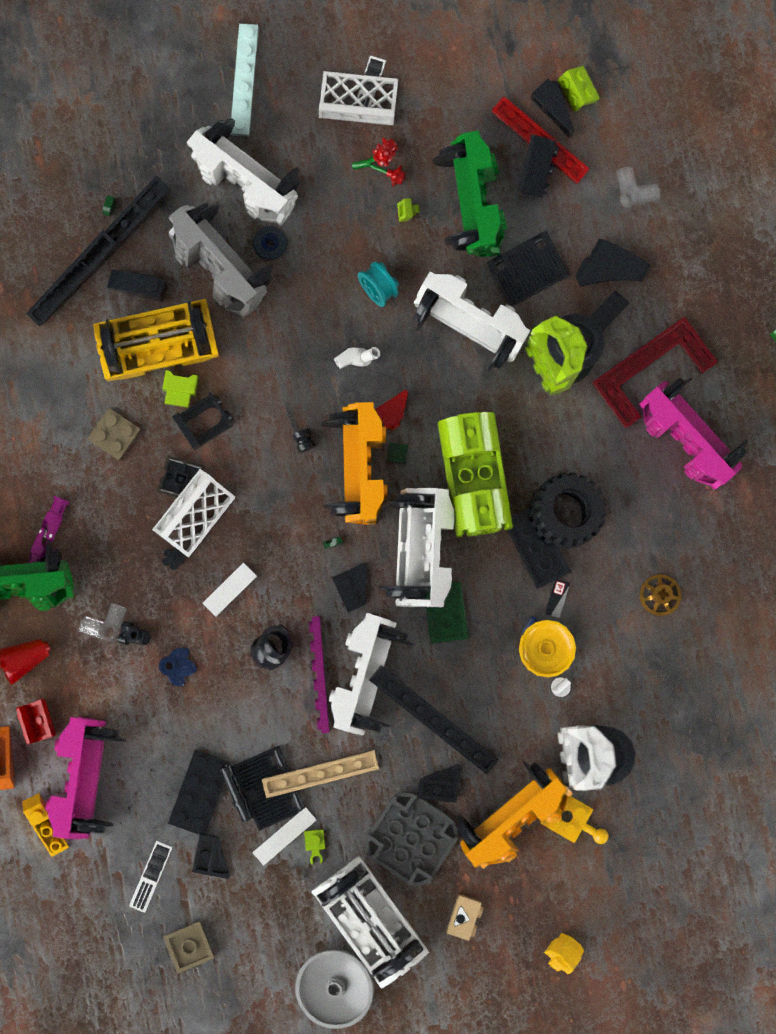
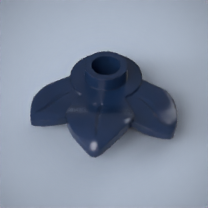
(180, 666)

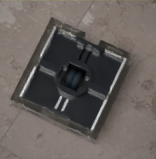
(177, 476)

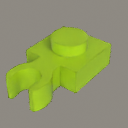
(314, 841)

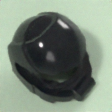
(264, 650)

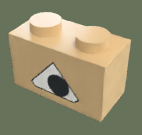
(464, 917)

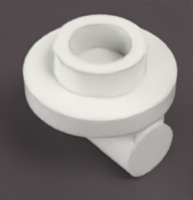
(560, 687)

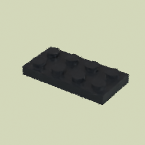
(540, 559)
(198, 793)

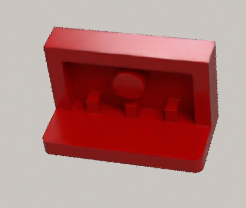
(35, 721)

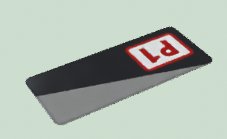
(557, 598)

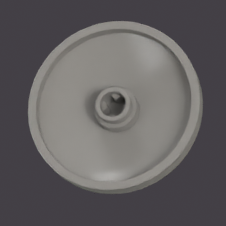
(334, 988)

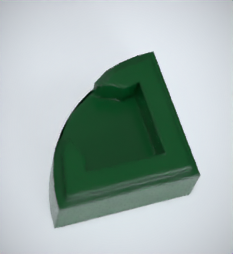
(337, 541)

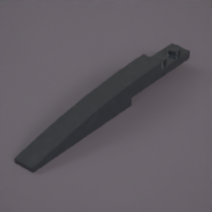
(98, 251)

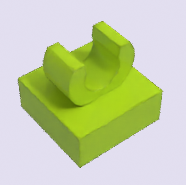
(406, 210)

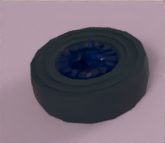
(268, 233)

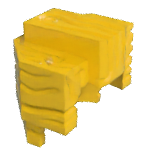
(564, 953)

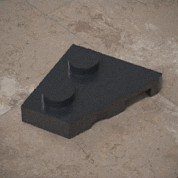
(352, 587)
(440, 785)
(210, 857)

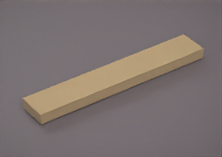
(320, 774)

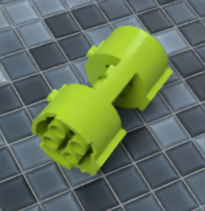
(475, 473)

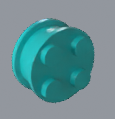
(378, 283)

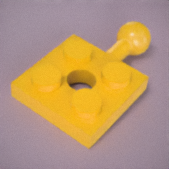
(572, 829)

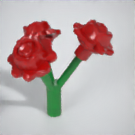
(383, 155)

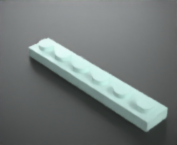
(244, 79)

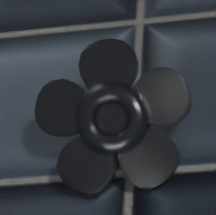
(173, 558)

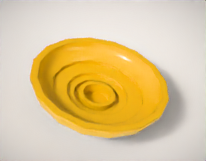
(547, 648)

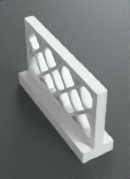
(354, 112)
(173, 517)

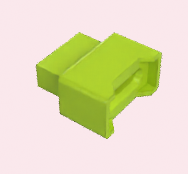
(179, 389)

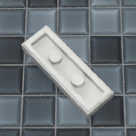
(229, 590)

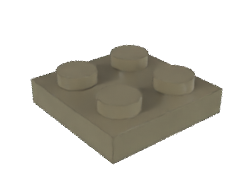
(114, 434)
(189, 947)

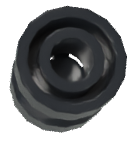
(304, 440)

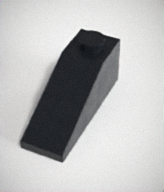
(551, 102)
(137, 285)

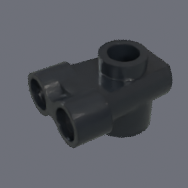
(133, 634)

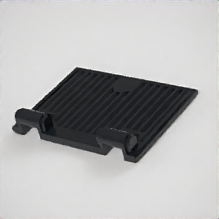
(528, 269)
(250, 775)

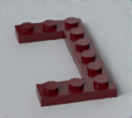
(679, 333)

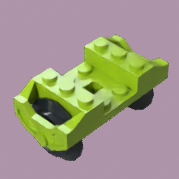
(565, 350)

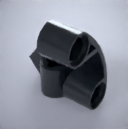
(611, 263)

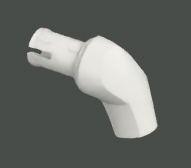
(357, 357)

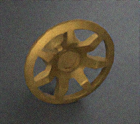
(661, 595)

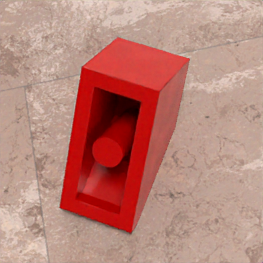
(392, 411)

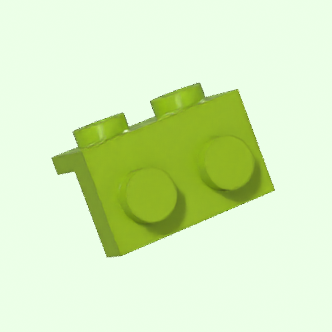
(578, 88)

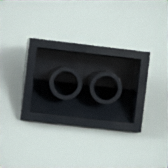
(538, 166)

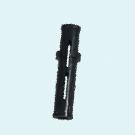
(238, 797)

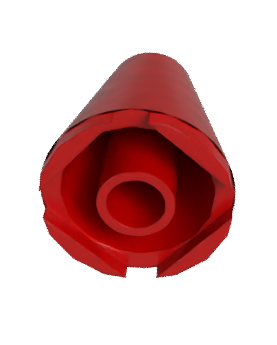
(22, 658)

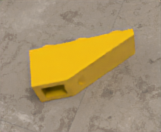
(36, 813)

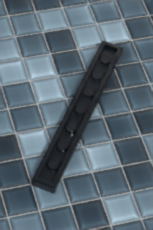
(433, 719)

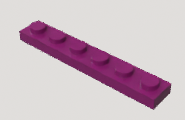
(319, 683)

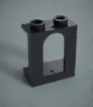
(208, 402)

